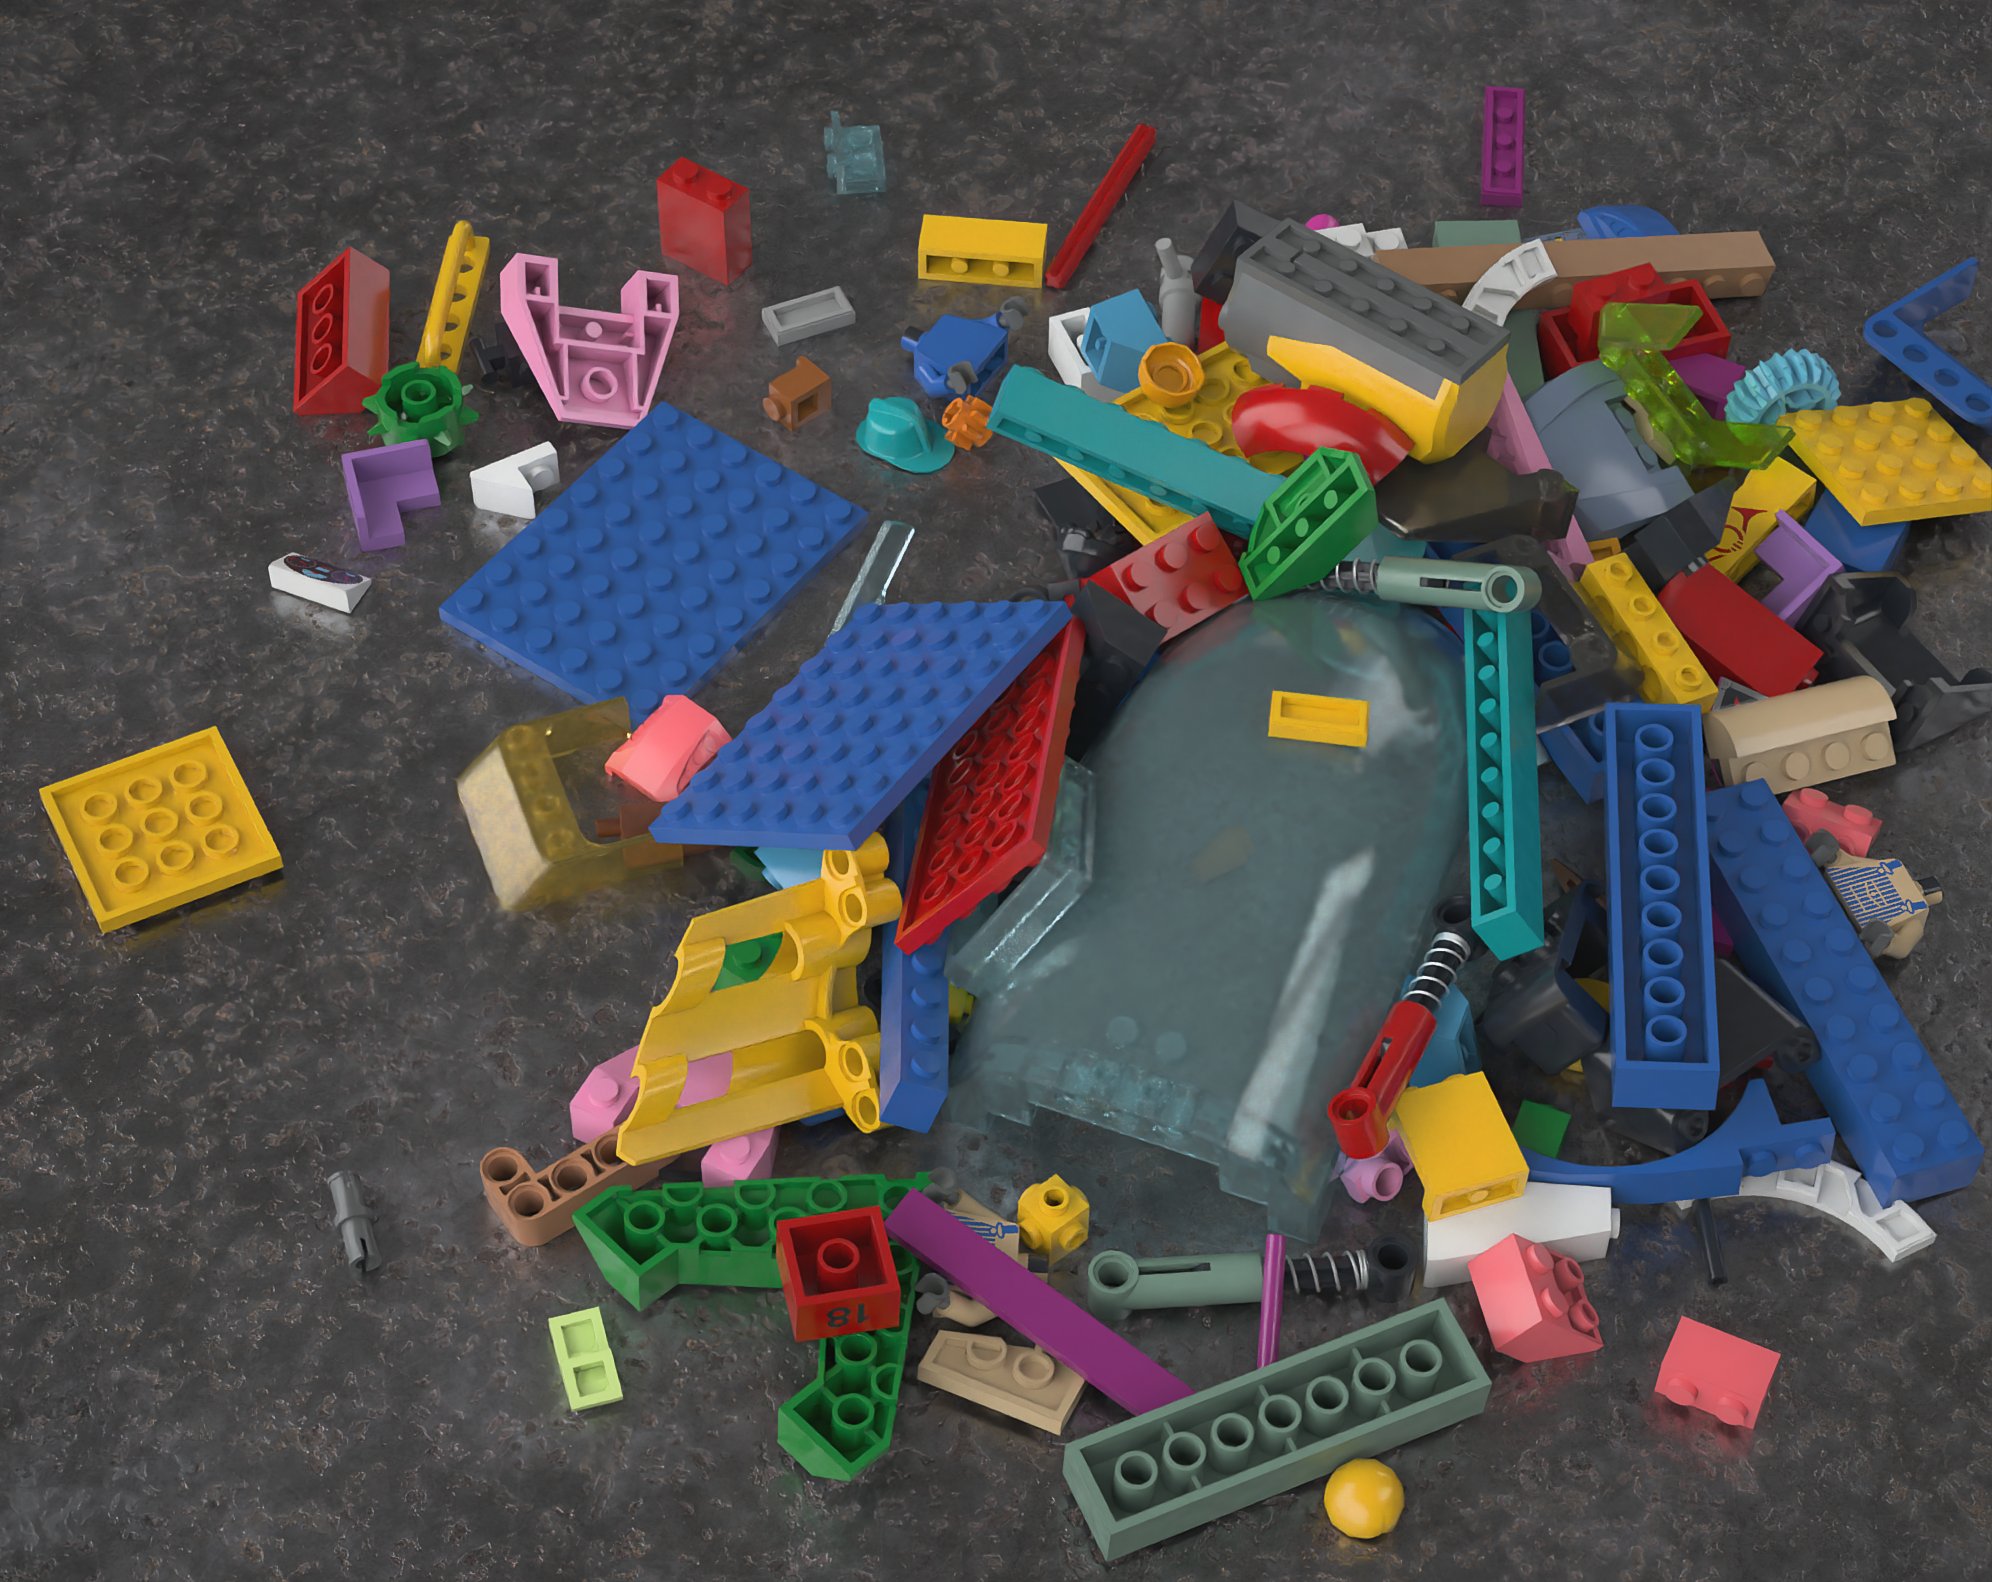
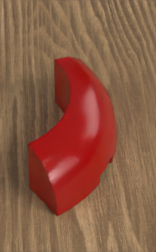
(1315, 417)

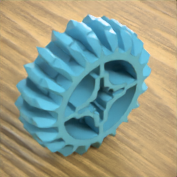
(1783, 387)

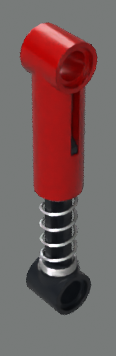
(1366, 1106)

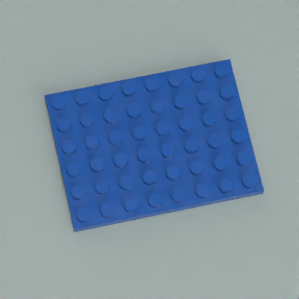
(654, 565)
(860, 725)

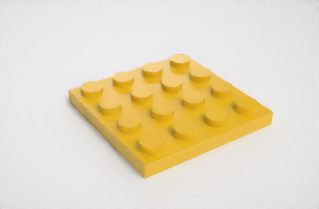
(1891, 461)
(160, 829)

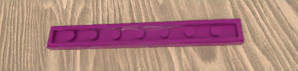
(1032, 1306)

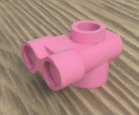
(1378, 1175)

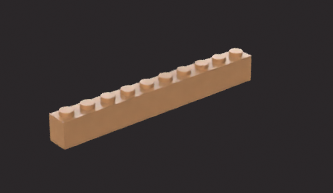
(1722, 263)

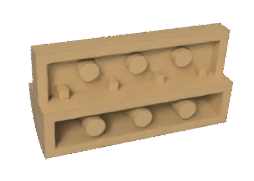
(1804, 735)

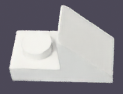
(510, 483)

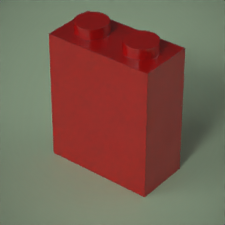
(704, 220)

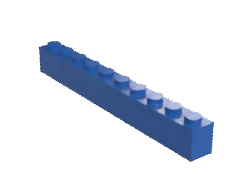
(913, 995)

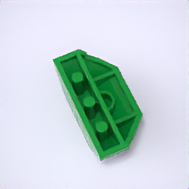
(1309, 524)

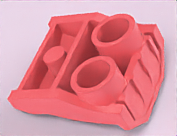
(669, 749)

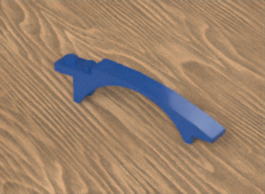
(1744, 1146)

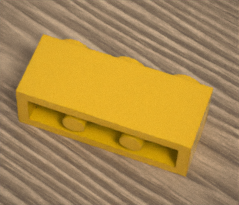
(982, 251)

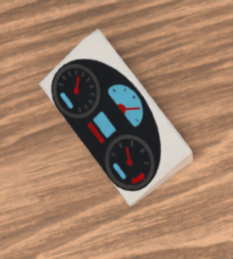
(318, 581)

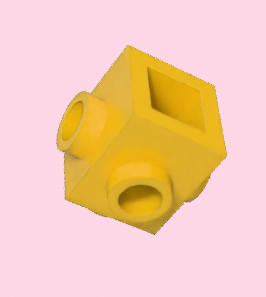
(1053, 1218)

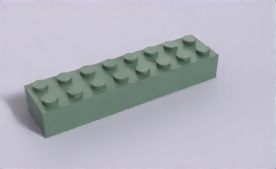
(1274, 1428)

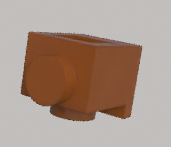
(799, 395)

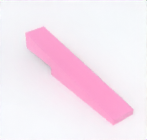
(1520, 450)

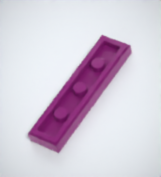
(1503, 146)

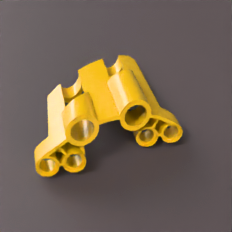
(792, 1033)

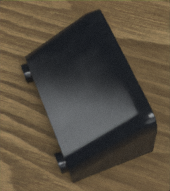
(1863, 631)
(1748, 1031)

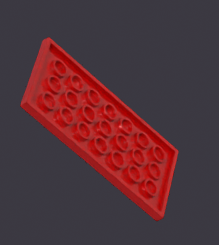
(993, 795)

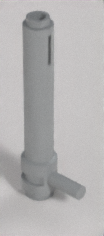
(1177, 295)

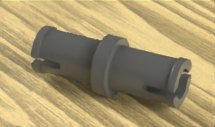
(354, 1221)

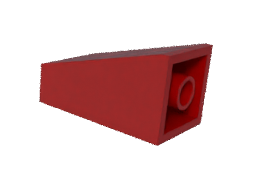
(1738, 634)

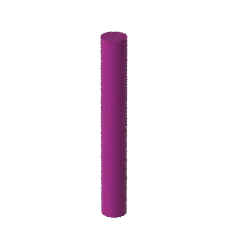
(1272, 1300)

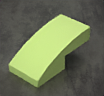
(585, 1359)

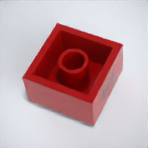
(837, 1273)

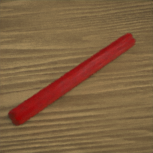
(1100, 206)

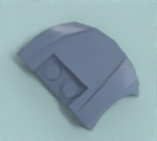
(1602, 452)

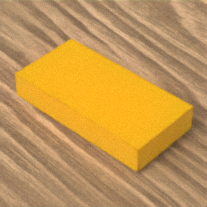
(1319, 718)

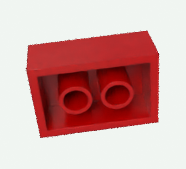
(1177, 576)

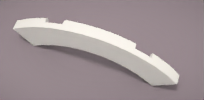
(1509, 281)
(1848, 1197)

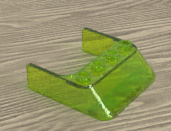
(1701, 440)

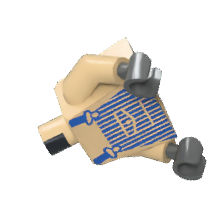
(1876, 896)
(940, 1294)

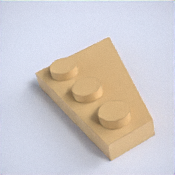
(1004, 1377)

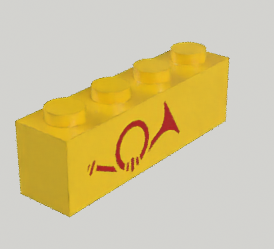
(1753, 512)

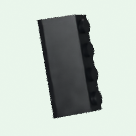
(1116, 652)

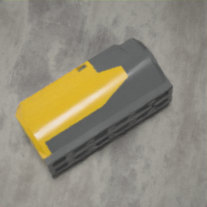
(1347, 324)

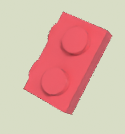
(1850, 825)

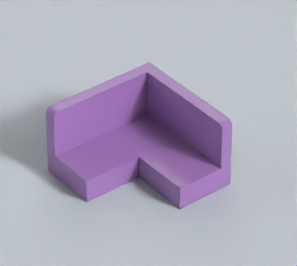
(387, 483)
(1799, 564)

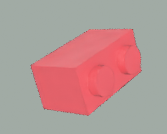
(1717, 1373)

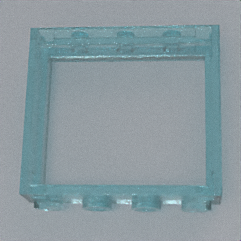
(995, 940)

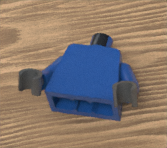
(963, 354)

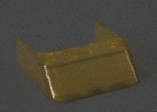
(527, 822)

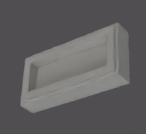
(808, 315)

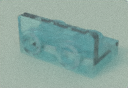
(855, 157)

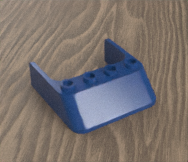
(1901, 339)

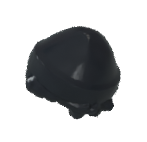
(1091, 548)

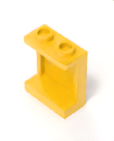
(1459, 1145)

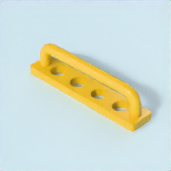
(461, 249)

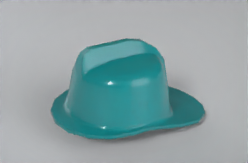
(903, 437)

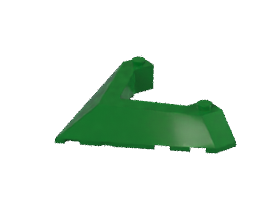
(729, 1239)

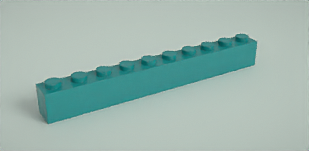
(1149, 457)
(1503, 780)

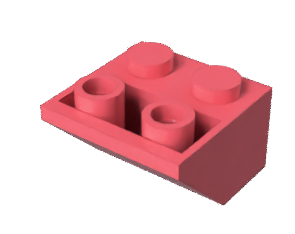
(1534, 1301)

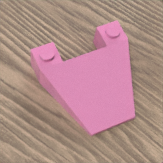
(588, 361)
(611, 1095)

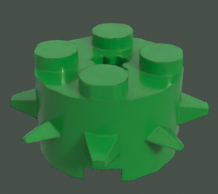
(421, 405)

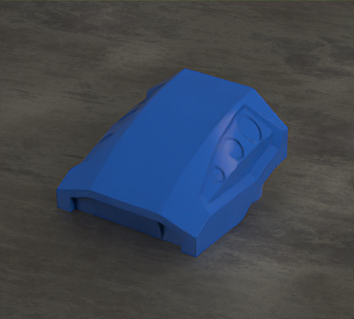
(1624, 222)

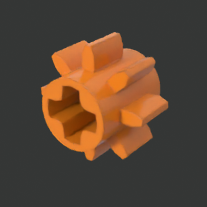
(967, 422)

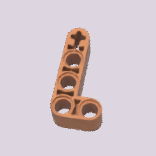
(548, 1189)

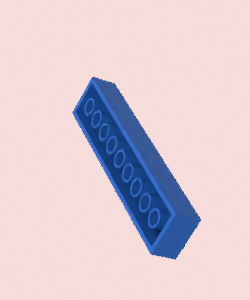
(1659, 908)
(1811, 961)

